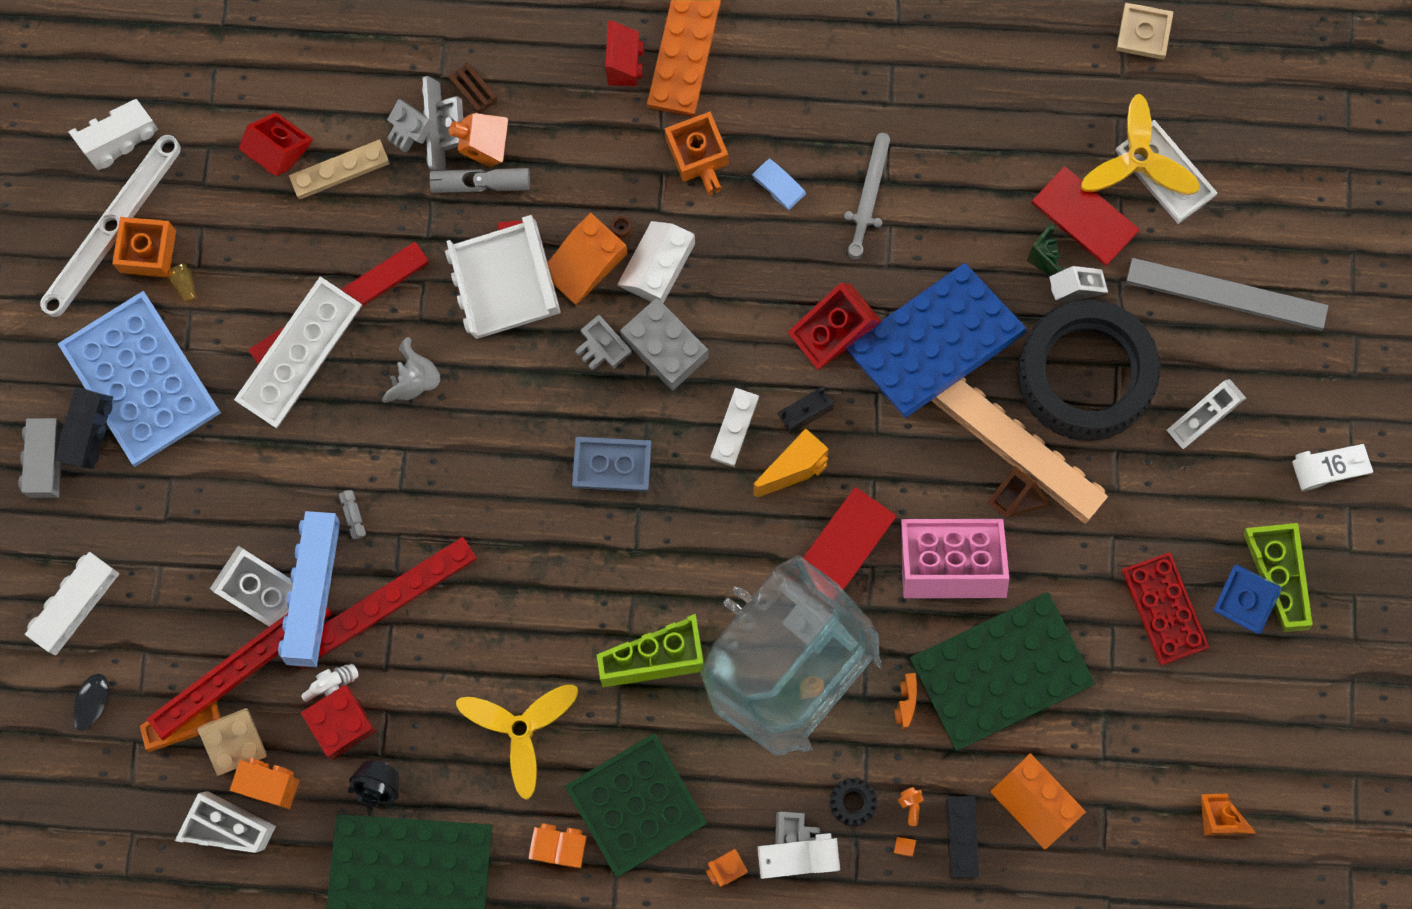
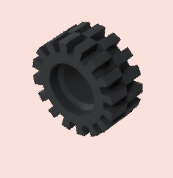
(853, 818)

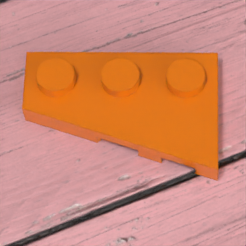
(189, 730)

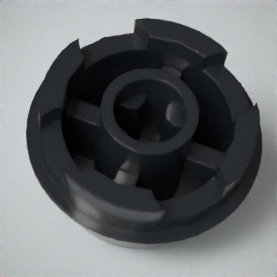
(375, 784)

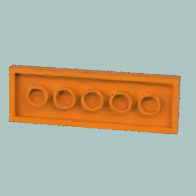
(683, 56)

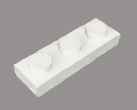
(734, 427)

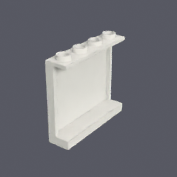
(503, 279)

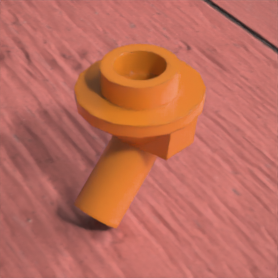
(911, 799)

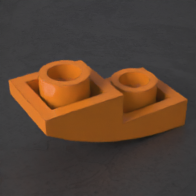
(906, 708)

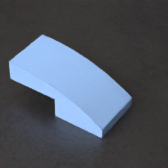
(779, 184)

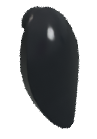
(90, 701)

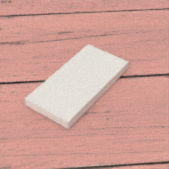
(1176, 204)

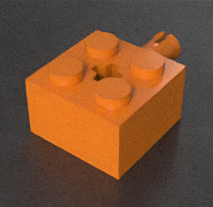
(702, 160)

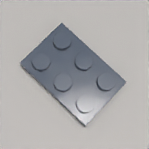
(612, 464)

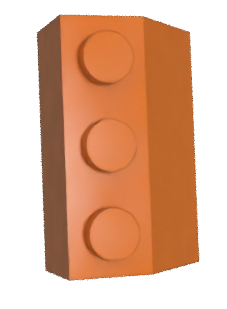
(1037, 801)

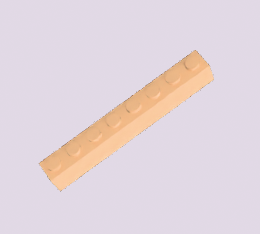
(1022, 449)

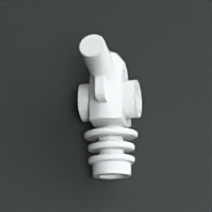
(330, 682)

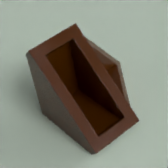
(1018, 495)

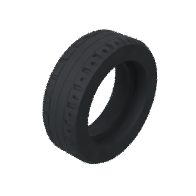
(1106, 320)

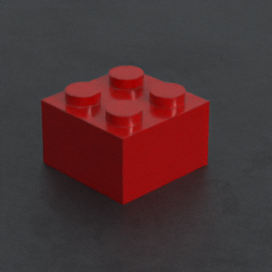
(338, 722)

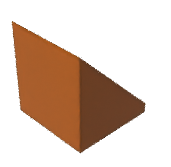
(904, 846)

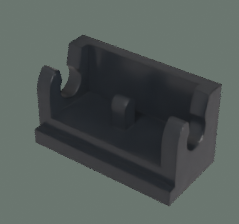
(806, 410)

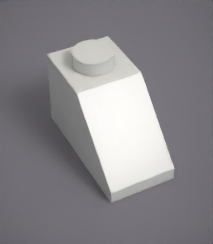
(1078, 283)

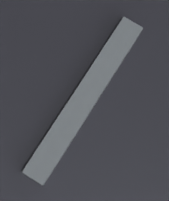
(1227, 294)

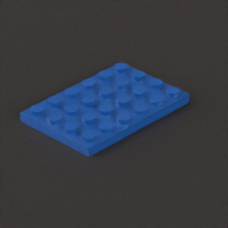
(935, 340)

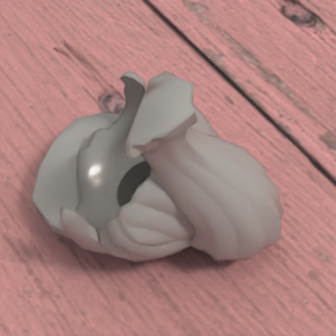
(414, 378)

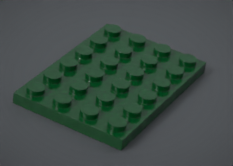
(1001, 671)
(408, 864)

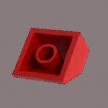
(623, 55)
(274, 143)

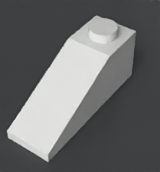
(1206, 413)

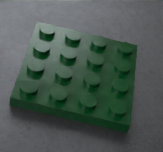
(635, 805)

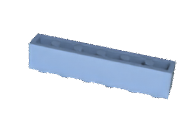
(310, 589)

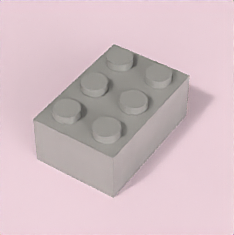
(664, 344)

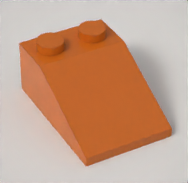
(585, 258)

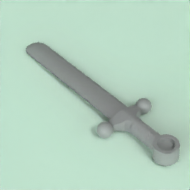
(868, 197)

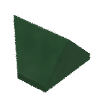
(1045, 253)

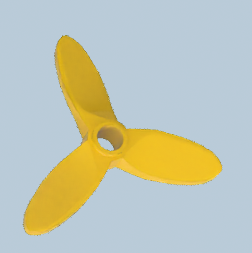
(1156, 166)
(537, 716)

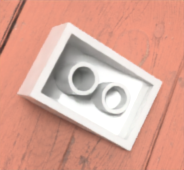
(254, 587)

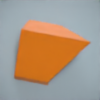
(1222, 817)

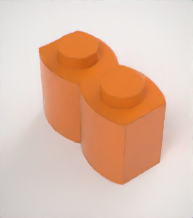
(557, 847)

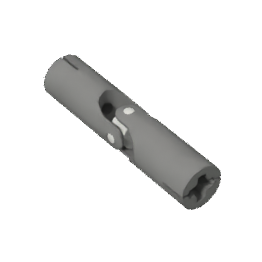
(496, 179)

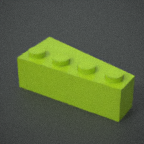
(1280, 560)
(654, 655)

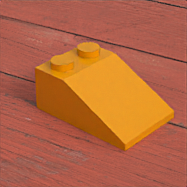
(797, 463)

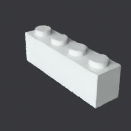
(71, 603)

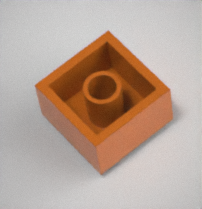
(144, 247)
(264, 784)

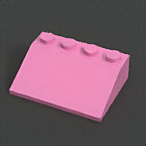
(954, 558)

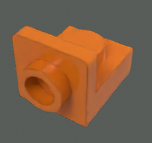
(726, 869)

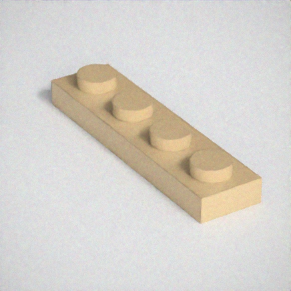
(339, 169)

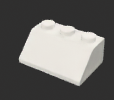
(657, 261)

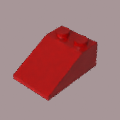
(833, 325)

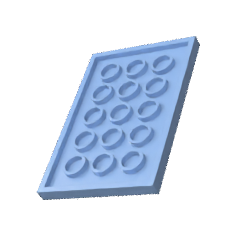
(146, 373)

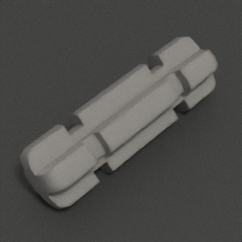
(352, 514)

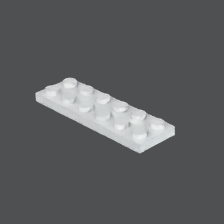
(298, 352)

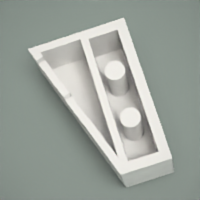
(115, 135)
(224, 825)

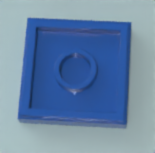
(1247, 599)

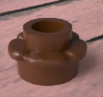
(621, 221)

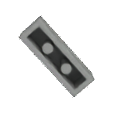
(40, 468)

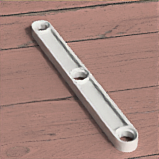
(99, 240)

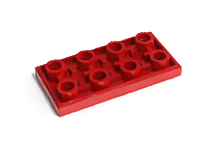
(1085, 216)
(850, 537)
(1165, 609)

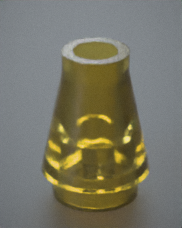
(182, 281)

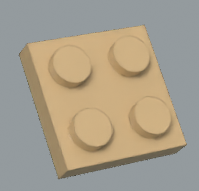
(1144, 31)
(231, 740)

